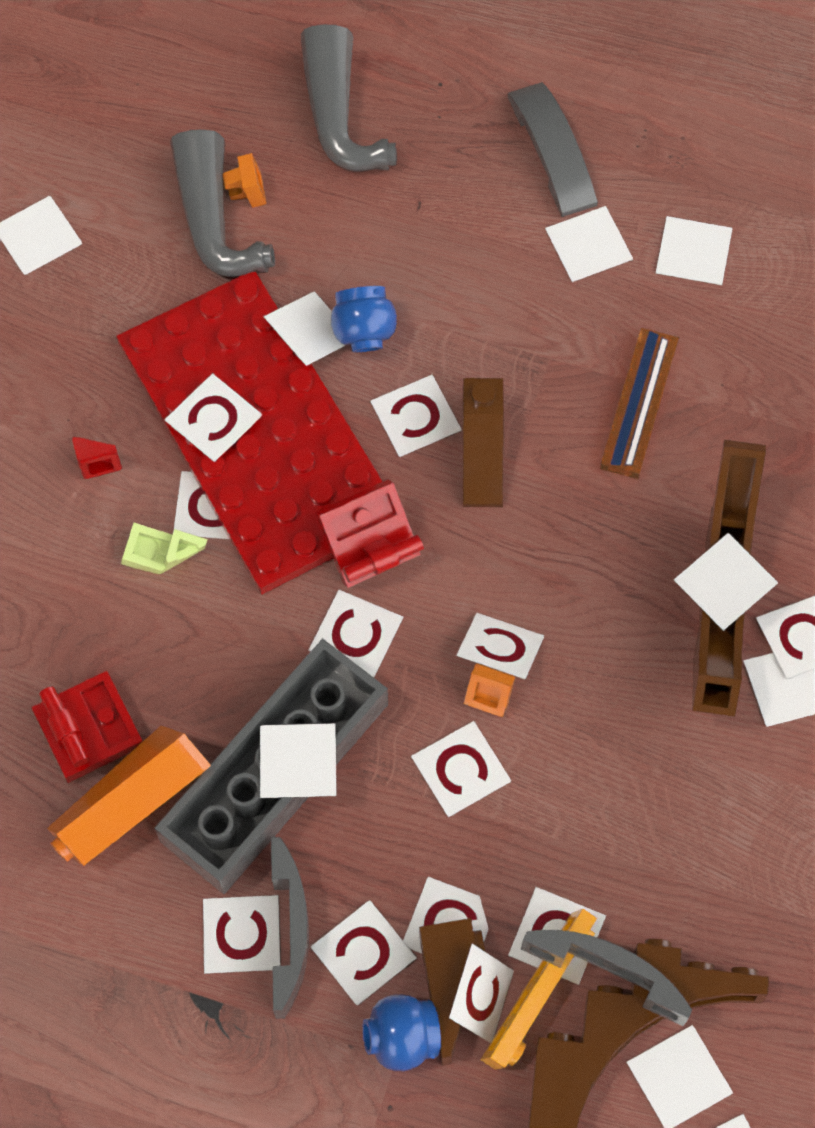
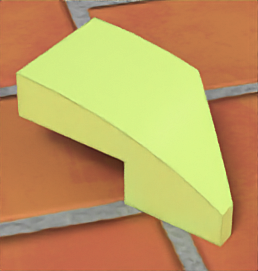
(158, 550)

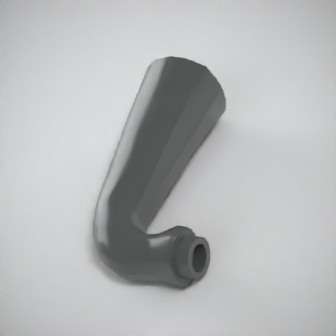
(327, 75)
(199, 173)

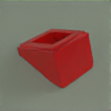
(96, 457)

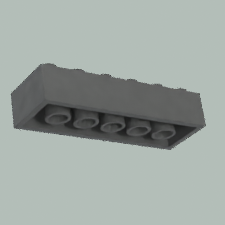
(221, 817)

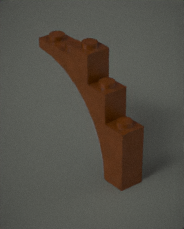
(719, 652)
(570, 1069)

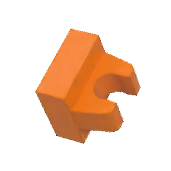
(246, 181)
(489, 690)

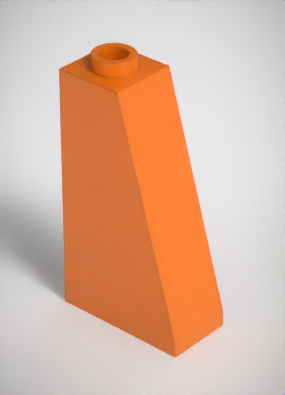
(127, 794)

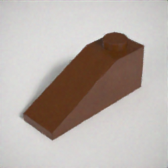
(483, 442)
(444, 958)

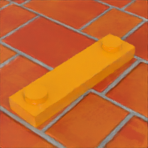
(508, 1043)

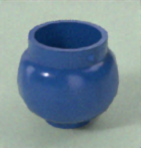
(363, 318)
(402, 1032)

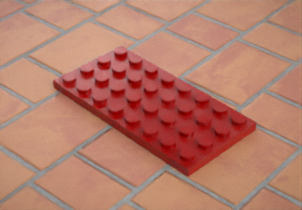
(289, 460)

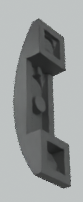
(556, 148)
(289, 978)
(662, 996)

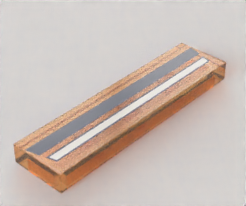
(639, 403)

